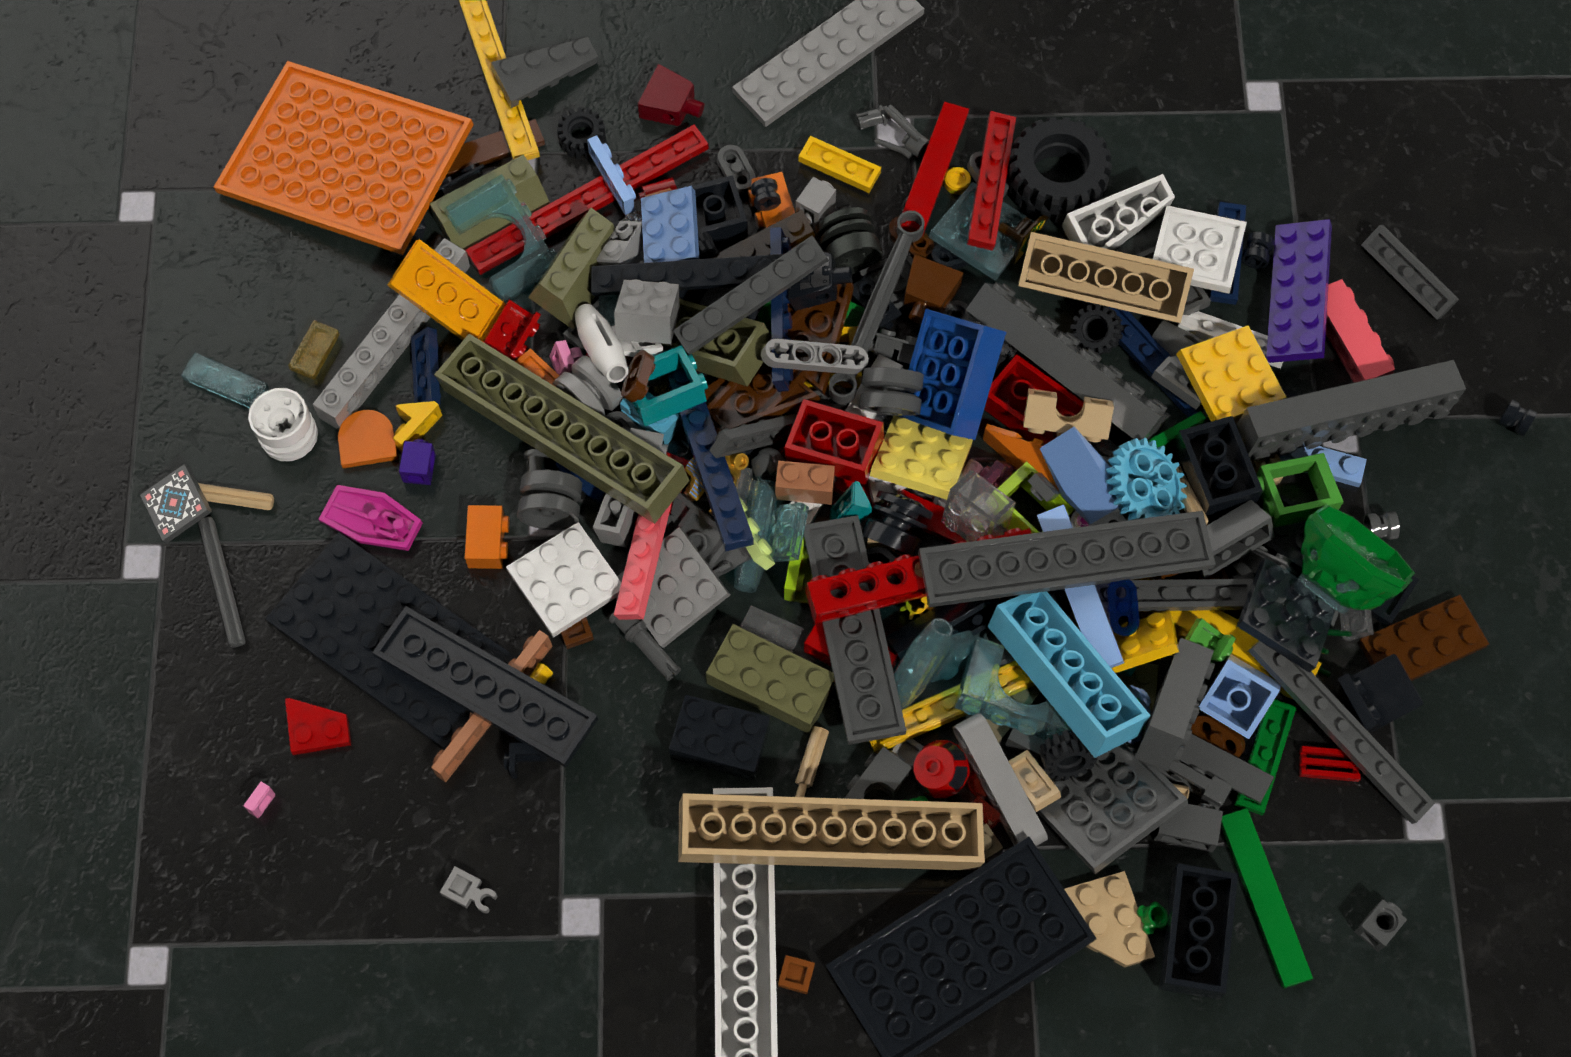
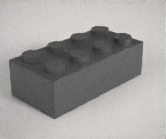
(1176, 705)

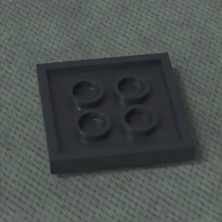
(1286, 615)

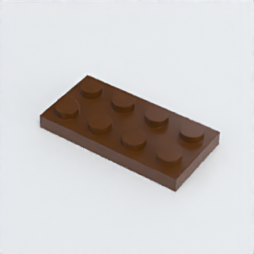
(1428, 638)

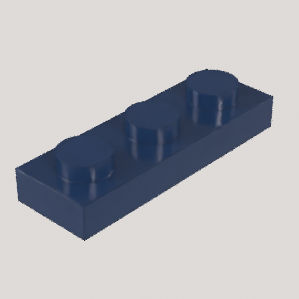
(425, 365)

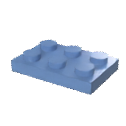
(670, 226)

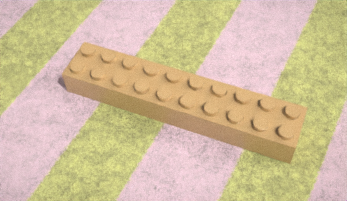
(830, 832)

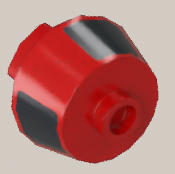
(941, 769)

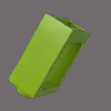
(1021, 478)

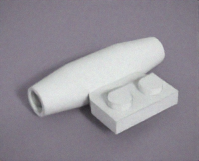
(603, 345)

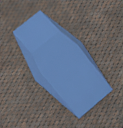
(1080, 475)

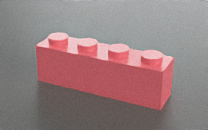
(1353, 337)

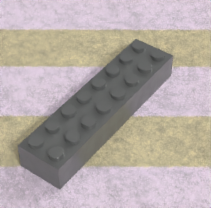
(1067, 361)
(1350, 410)

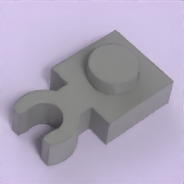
(464, 888)

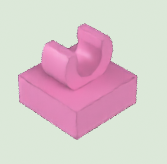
(563, 357)

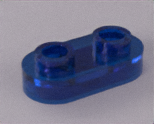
(1123, 606)

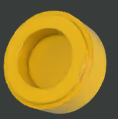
(957, 180)

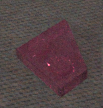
(997, 473)

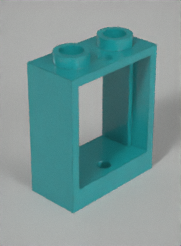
(675, 400)

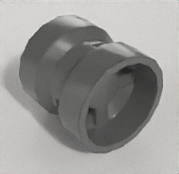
(1383, 525)

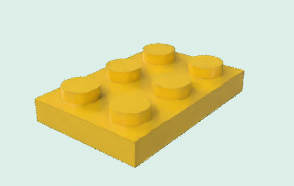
(1150, 642)

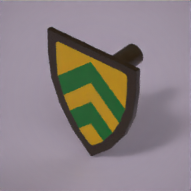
(1021, 235)

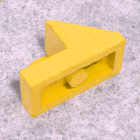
(419, 420)

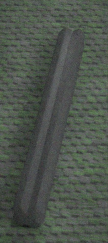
(221, 582)

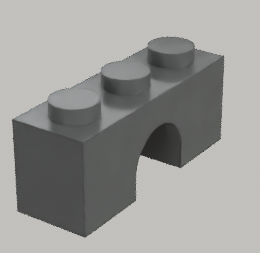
(883, 773)

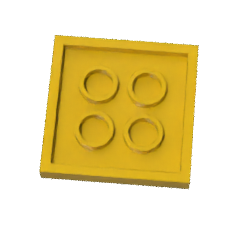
(1230, 374)

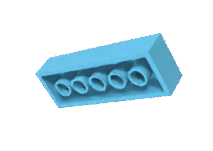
(1068, 671)

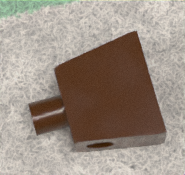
(930, 287)

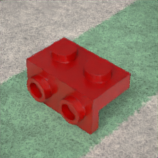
(512, 330)

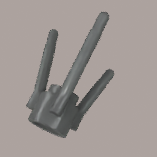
(914, 141)

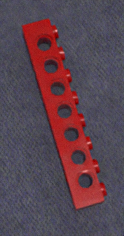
(827, 607)

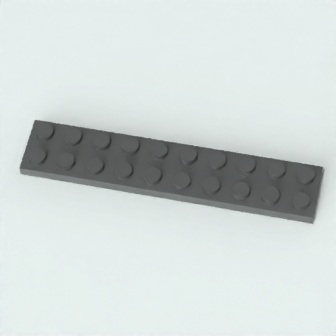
(1065, 558)

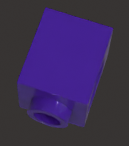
(417, 462)

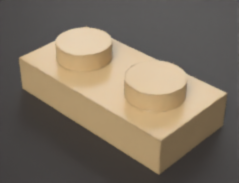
(1034, 781)

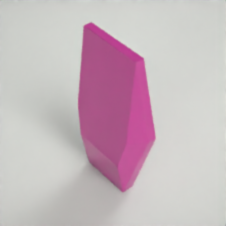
(370, 518)

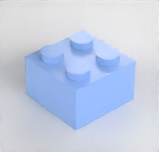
(1239, 696)

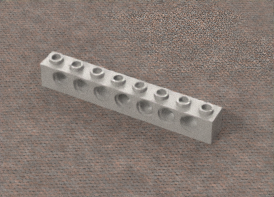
(378, 351)

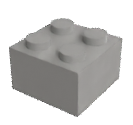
(647, 311)

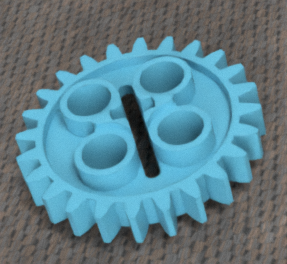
(1145, 480)

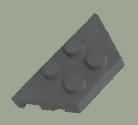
(705, 535)

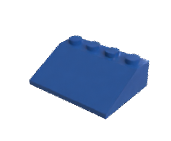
(957, 372)

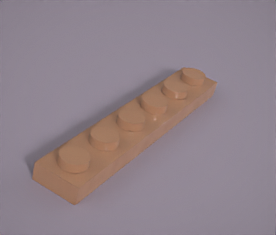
(467, 736)

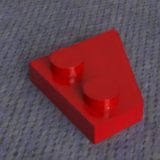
(315, 727)

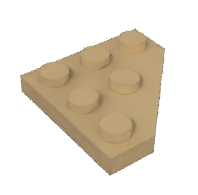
(1113, 918)

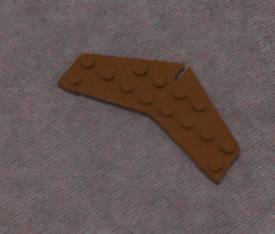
(737, 404)

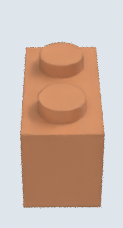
(805, 482)

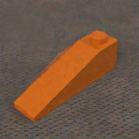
(1016, 450)

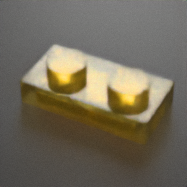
(314, 350)

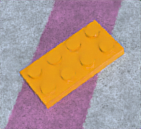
(445, 292)

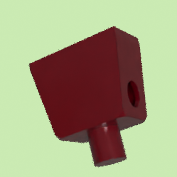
(668, 98)

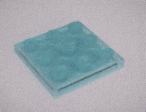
(953, 234)

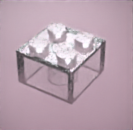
(977, 508)

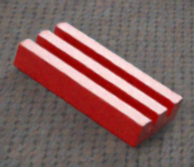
(1355, 776)

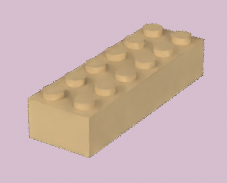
(1106, 277)

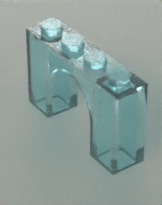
(498, 200)
(983, 694)

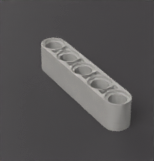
(999, 780)

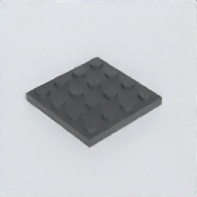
(1111, 806)

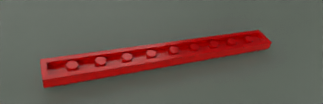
(593, 195)

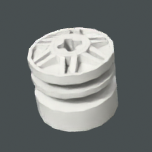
(283, 424)

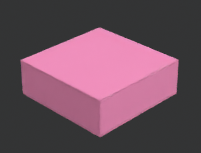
(259, 800)

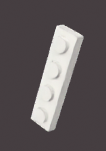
(1208, 327)

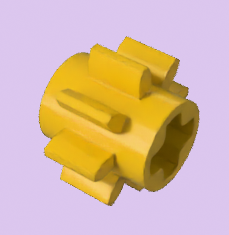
(919, 610)

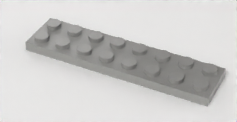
(823, 55)

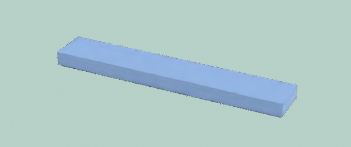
(1086, 600)

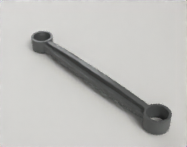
(879, 299)

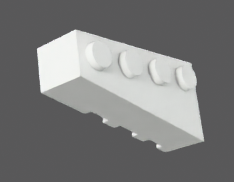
(1119, 216)

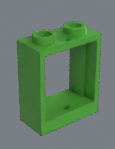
(1321, 479)

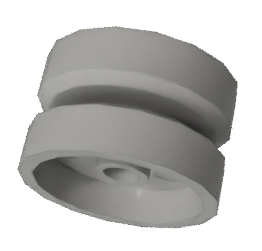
(589, 386)

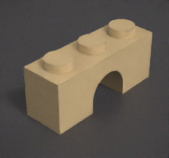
(1092, 420)

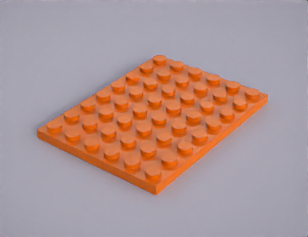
(344, 157)

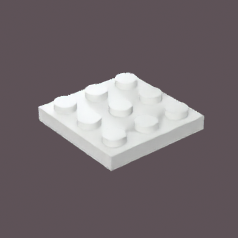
(1203, 243)
(565, 579)

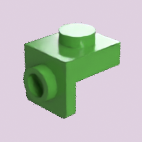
(1209, 637)

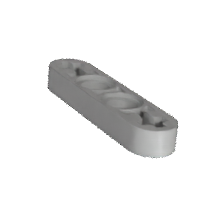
(815, 360)

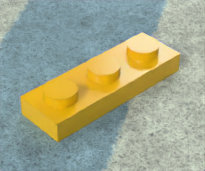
(839, 164)

